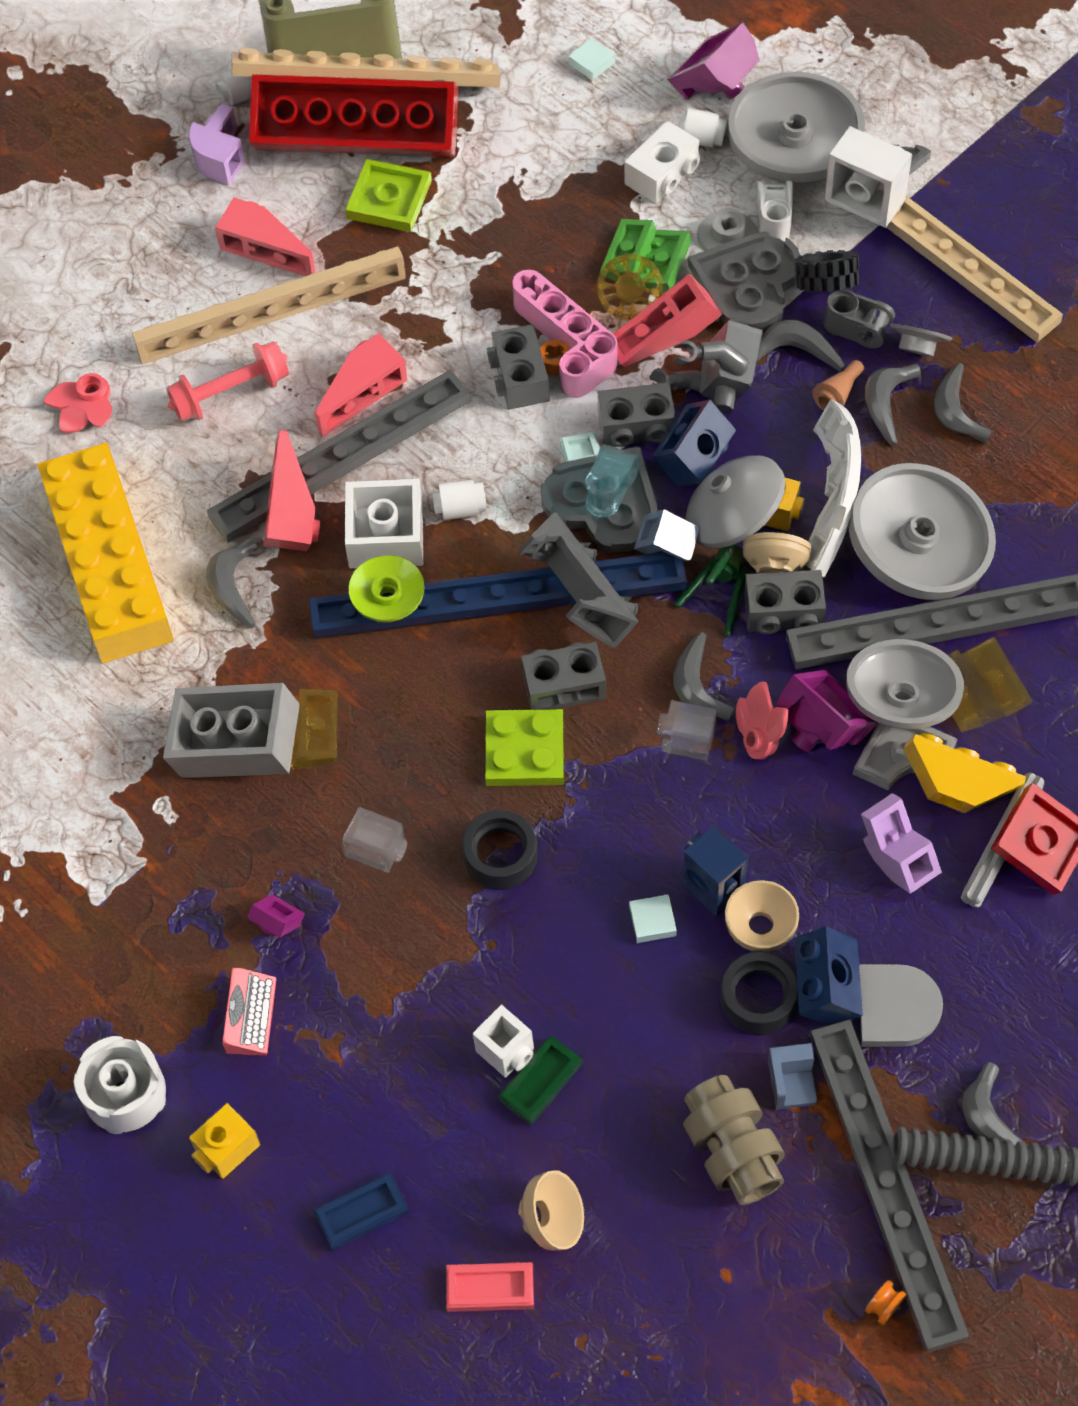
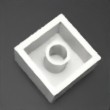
(867, 176)
(383, 520)

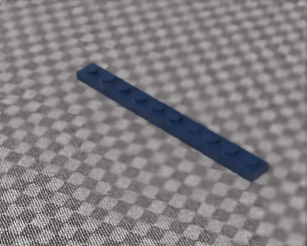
(501, 594)

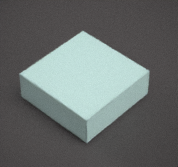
(591, 59)
(579, 446)
(652, 918)

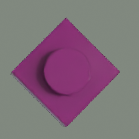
(275, 916)

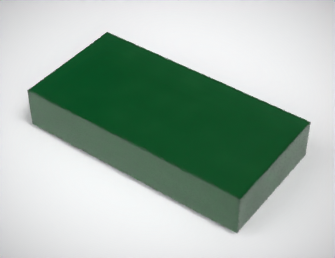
(540, 1080)

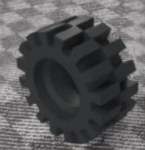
(827, 270)

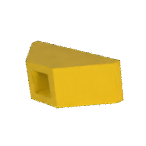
(958, 775)

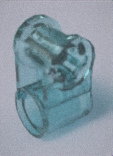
(610, 479)

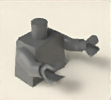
(726, 365)

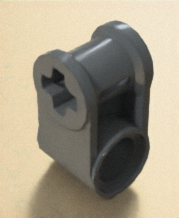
(855, 317)

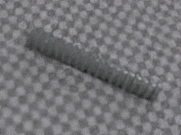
(985, 1156)

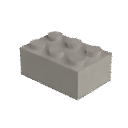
(231, 730)

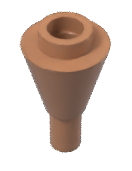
(837, 386)

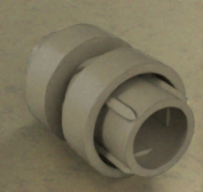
(741, 1155)

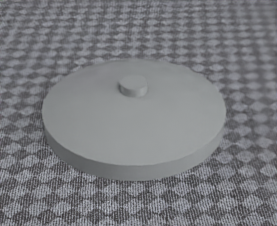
(791, 125)
(922, 531)

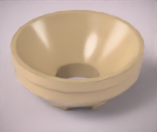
(776, 552)
(765, 900)
(559, 1207)

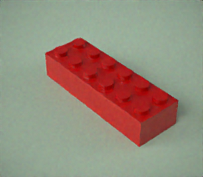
(353, 115)

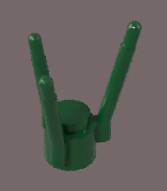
(724, 566)

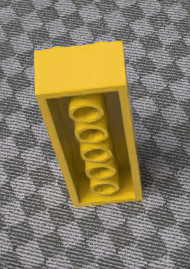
(105, 553)

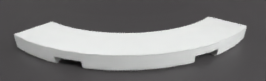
(842, 443)

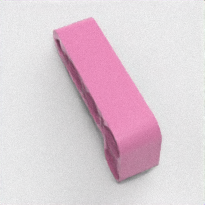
(591, 345)

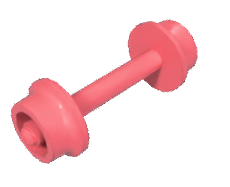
(269, 363)

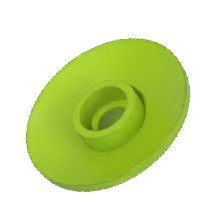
(383, 576)

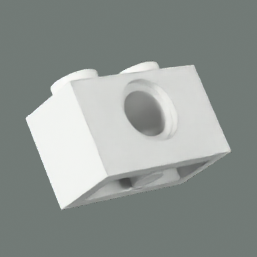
(661, 162)

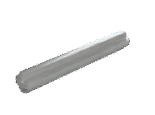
(990, 861)

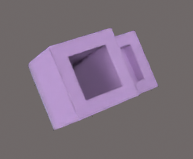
(214, 147)
(896, 848)

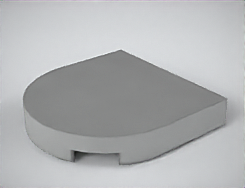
(898, 1005)

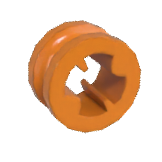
(553, 348)
(885, 1302)

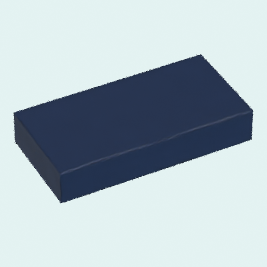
(361, 1211)

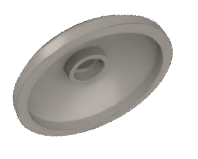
(736, 500)
(905, 684)

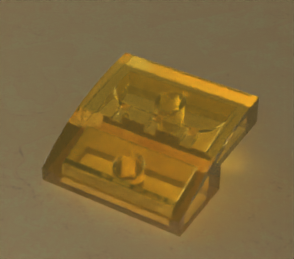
(990, 686)
(315, 729)

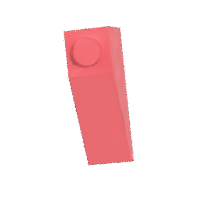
(260, 236)
(667, 321)
(363, 379)
(290, 505)

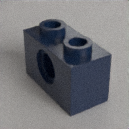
(694, 443)
(713, 869)
(828, 976)

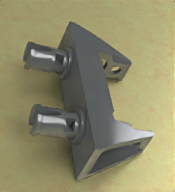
(598, 605)

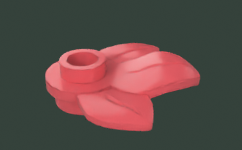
(79, 405)
(760, 722)

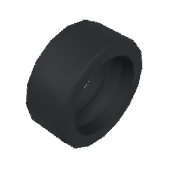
(499, 822)
(765, 964)

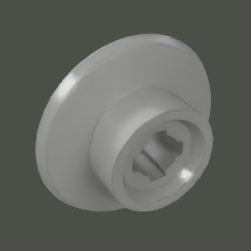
(713, 229)
(919, 340)

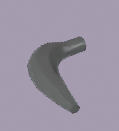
(801, 336)
(878, 393)
(949, 410)
(221, 580)
(687, 679)
(979, 1110)

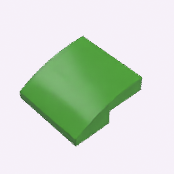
(662, 247)

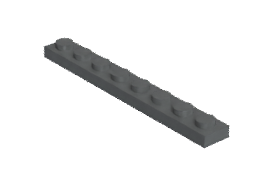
(347, 450)
(936, 620)
(889, 1188)

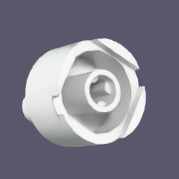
(124, 1106)

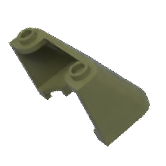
(354, 28)

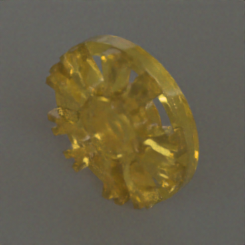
(629, 285)

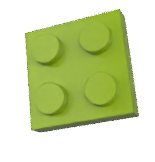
(388, 195)
(524, 747)

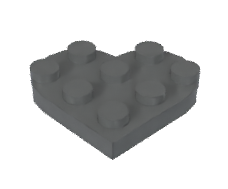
(748, 278)
(567, 496)

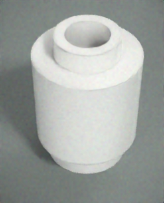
(233, 88)
(704, 126)
(459, 499)

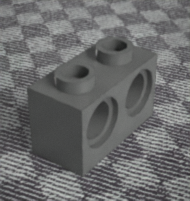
(518, 359)
(635, 408)
(783, 592)
(566, 686)

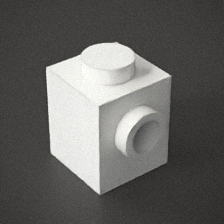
(504, 1041)

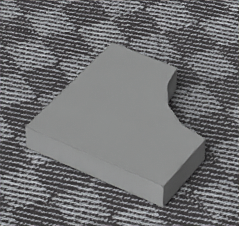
(884, 758)

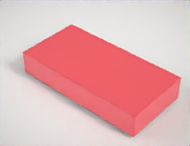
(489, 1287)

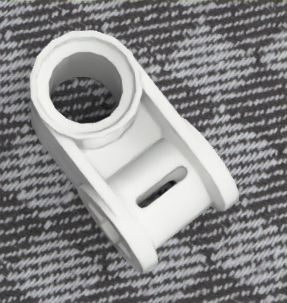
(775, 208)

